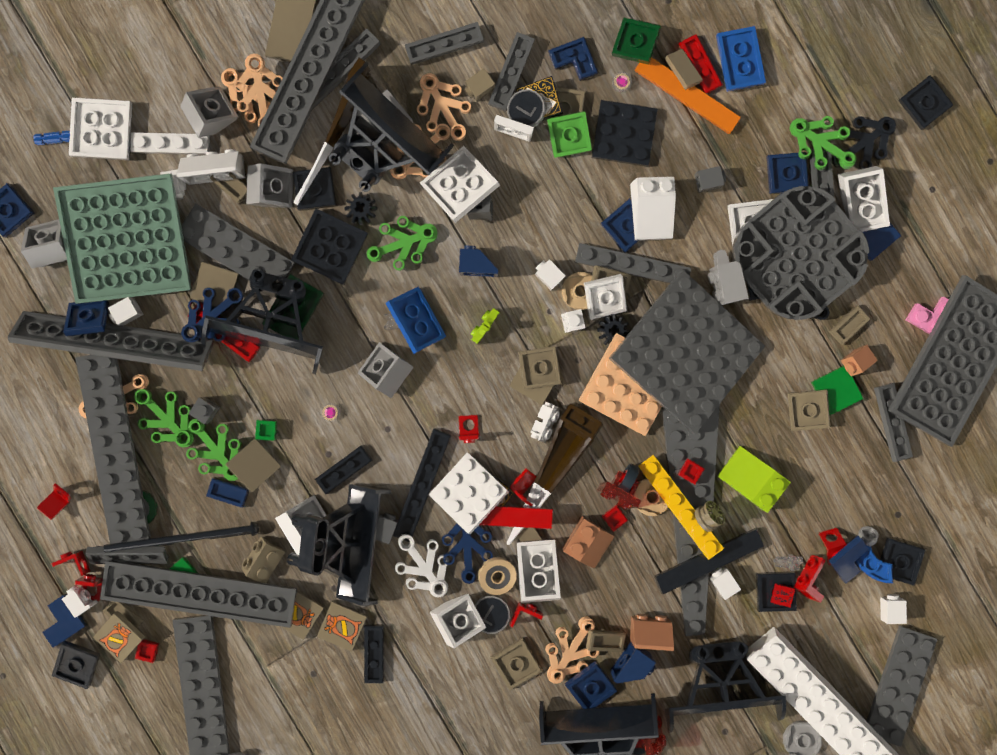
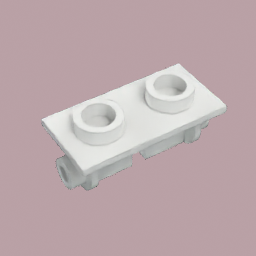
(543, 429)

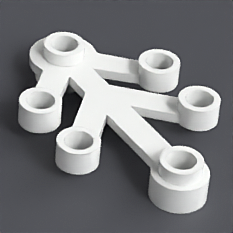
(424, 569)

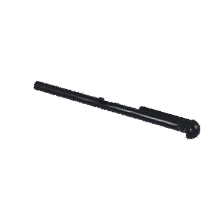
(252, 529)

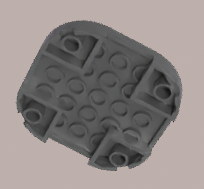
(800, 252)

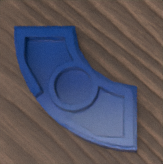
(874, 567)

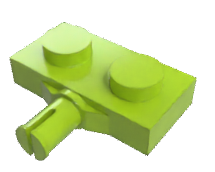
(479, 332)

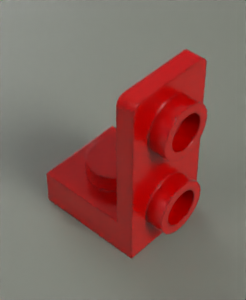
(807, 578)

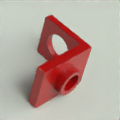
(468, 435)
(522, 483)
(54, 503)
(833, 547)
(78, 557)
(92, 581)
(527, 608)

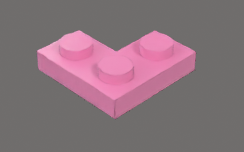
(924, 318)

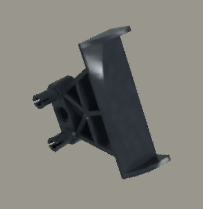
(393, 124)
(262, 283)
(350, 546)
(730, 652)
(599, 729)

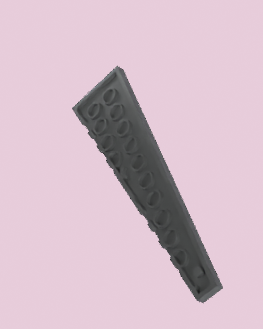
(702, 450)

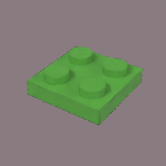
(569, 134)

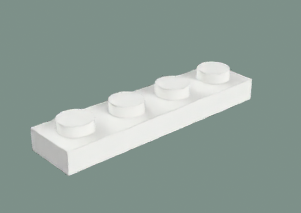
(169, 143)

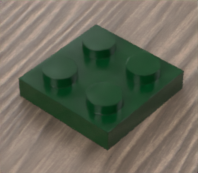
(636, 40)

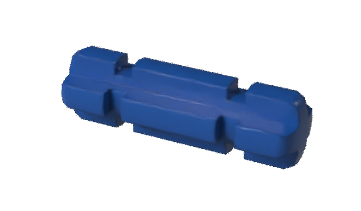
(52, 137)

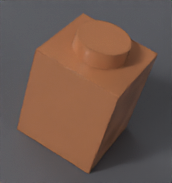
(859, 360)

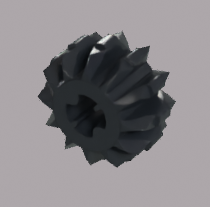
(354, 207)
(610, 323)

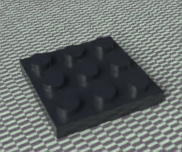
(624, 133)
(329, 246)

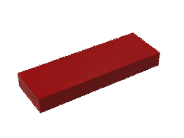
(702, 63)

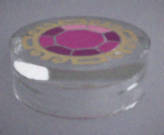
(621, 82)
(330, 412)

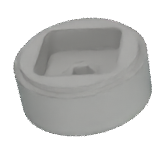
(868, 535)

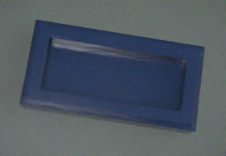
(227, 492)

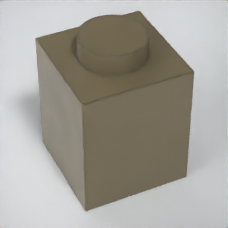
(479, 85)

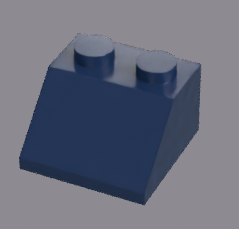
(475, 263)
(632, 665)

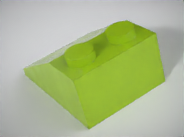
(753, 479)

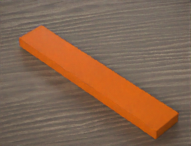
(692, 97)

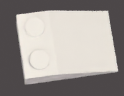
(865, 198)
(653, 207)
(538, 571)

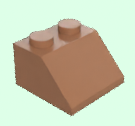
(587, 542)
(651, 632)

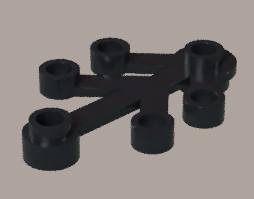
(867, 139)

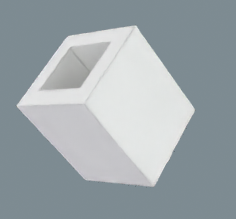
(549, 274)
(125, 311)
(724, 582)
(893, 609)

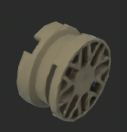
(709, 516)

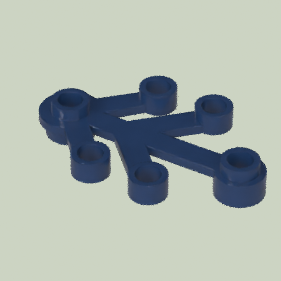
(197, 327)
(466, 543)

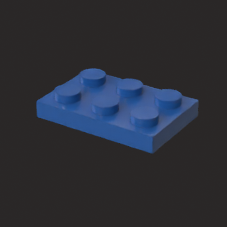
(740, 58)
(415, 319)

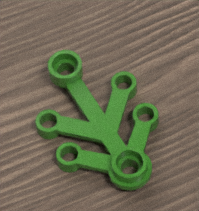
(821, 141)
(404, 241)
(167, 420)
(216, 452)

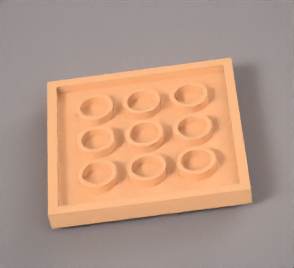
(618, 395)

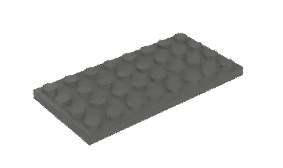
(952, 364)

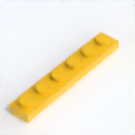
(679, 506)

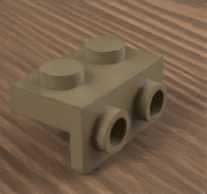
(262, 560)

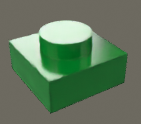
(266, 430)

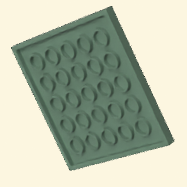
(123, 238)

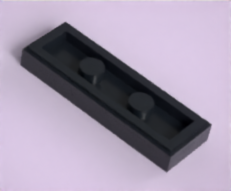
(343, 469)
(374, 654)

